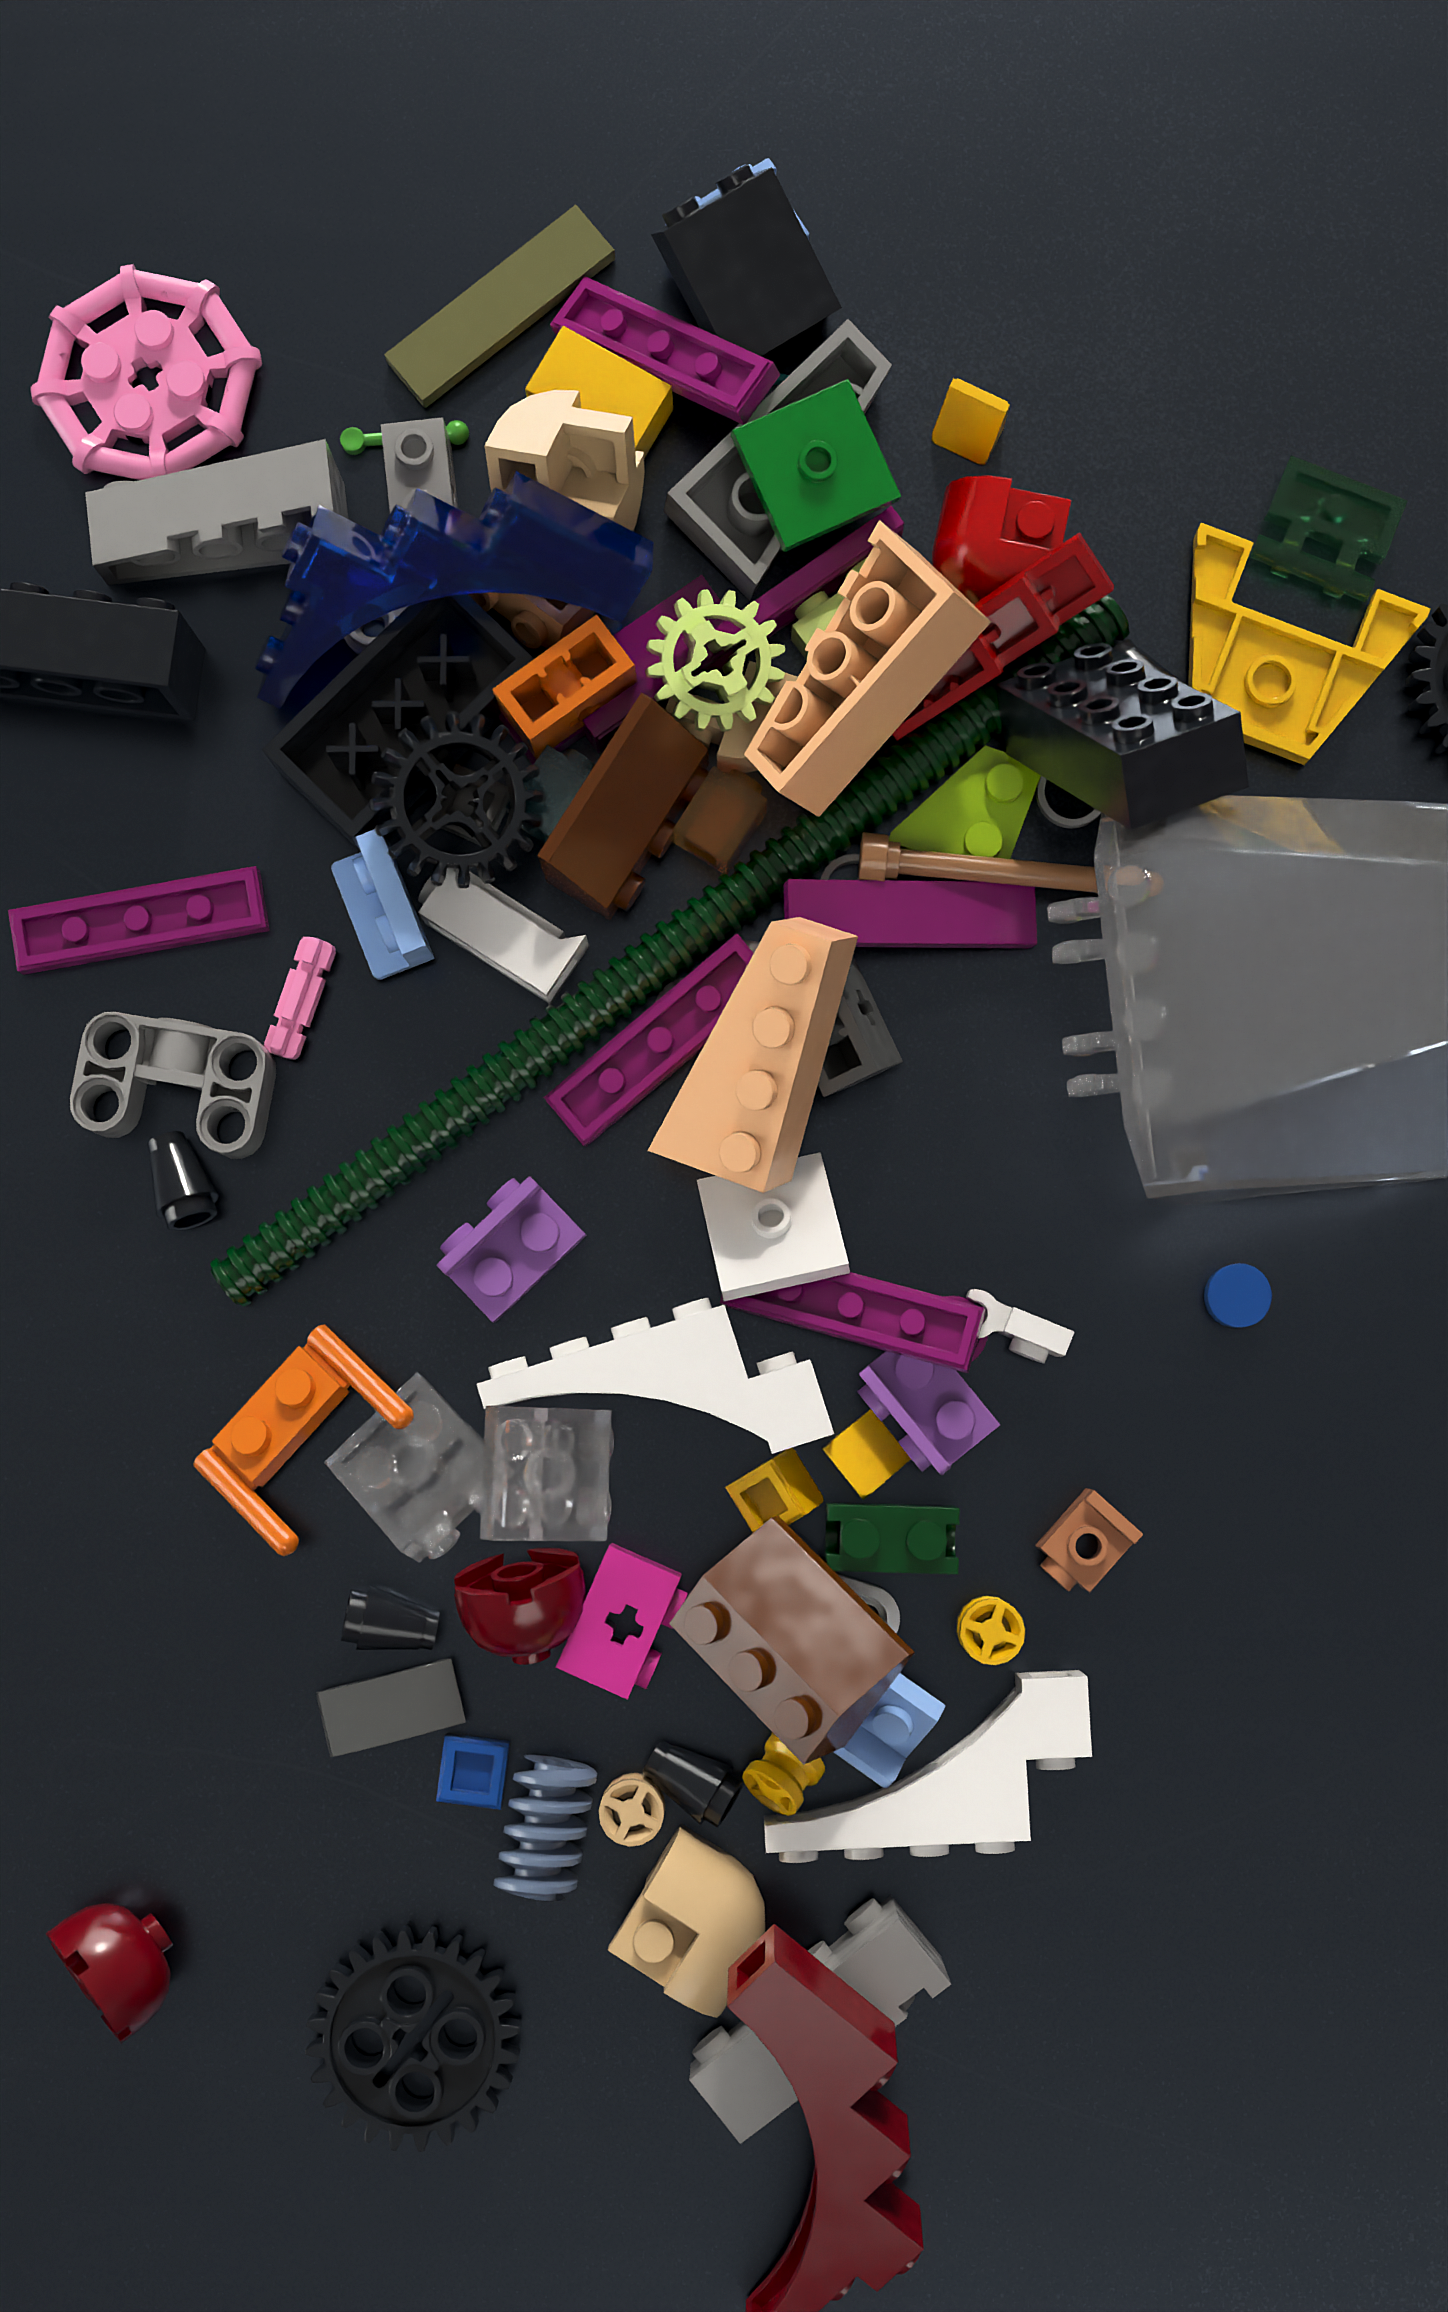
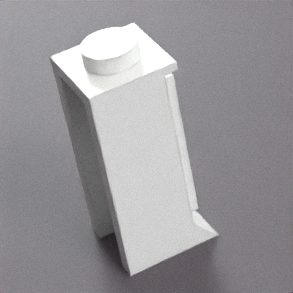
(502, 934)

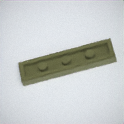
(499, 306)

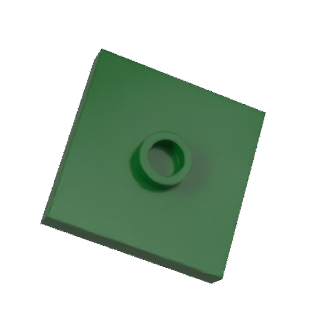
(815, 465)

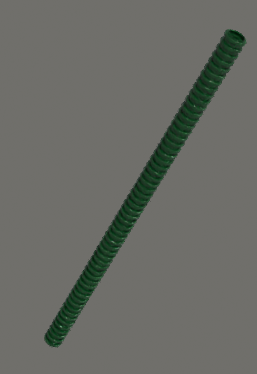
(640, 971)

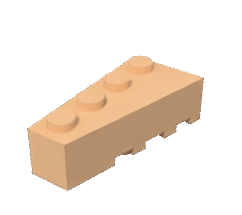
(864, 672)
(763, 1061)

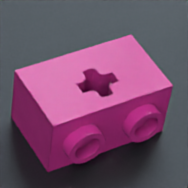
(593, 1649)

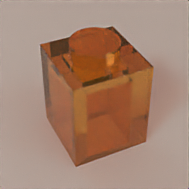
(721, 818)

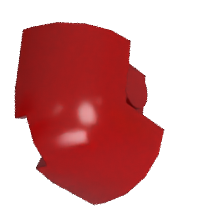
(994, 532)

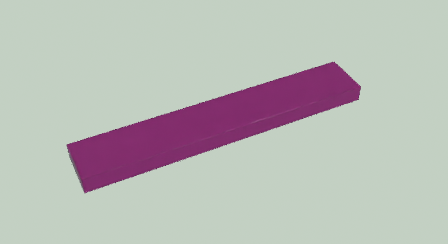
(778, 604)

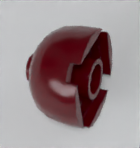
(522, 1605)
(116, 1963)

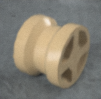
(626, 1820)

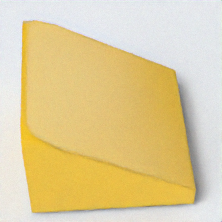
(970, 421)
(866, 1454)
(776, 1489)

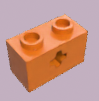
(565, 686)

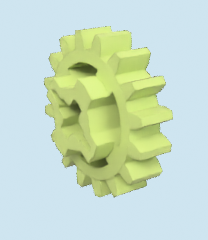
(701, 633)

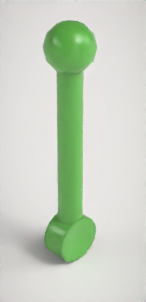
(355, 441)

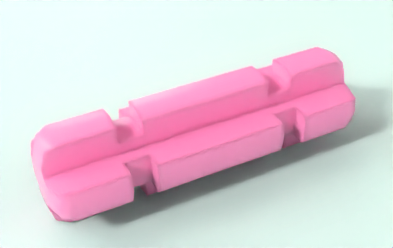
(300, 998)

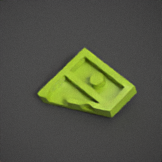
(974, 810)

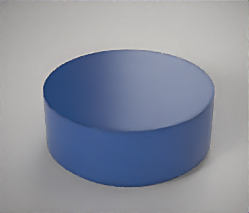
(1237, 1295)

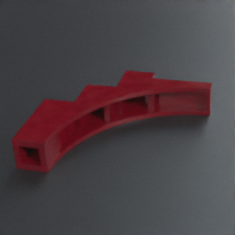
(836, 2059)

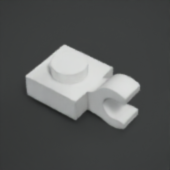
(1029, 1334)

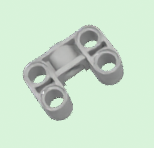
(175, 1054)

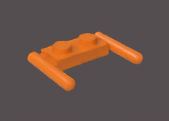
(282, 1419)

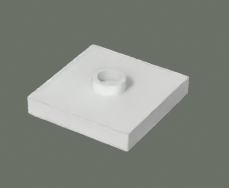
(774, 1235)

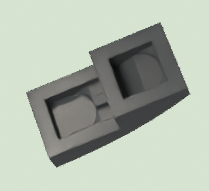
(390, 1707)

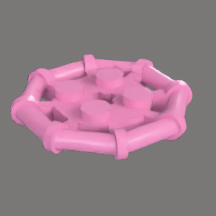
(140, 342)

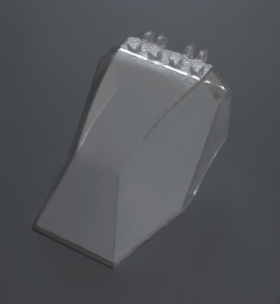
(1273, 994)

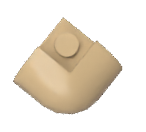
(571, 452)
(692, 1921)

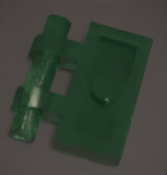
(1334, 512)

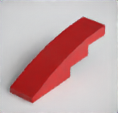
(1021, 617)

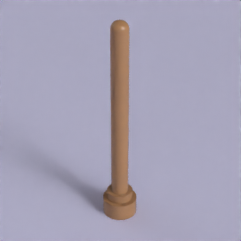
(885, 860)

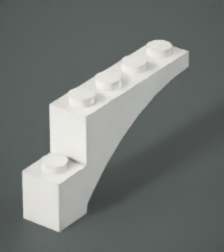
(679, 1362)
(965, 1794)

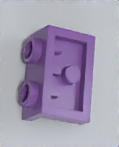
(509, 1247)
(930, 1405)

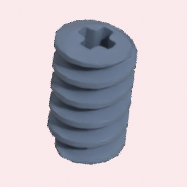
(547, 1828)

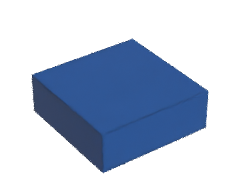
(473, 1771)

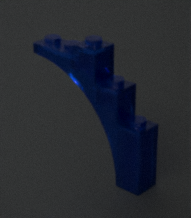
(521, 544)

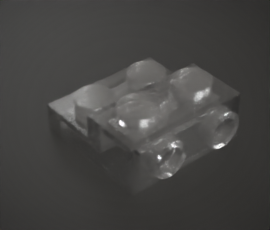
(546, 1474)
(417, 1477)

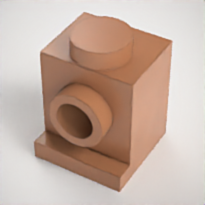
(1086, 1515)

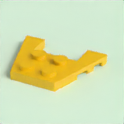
(1279, 676)

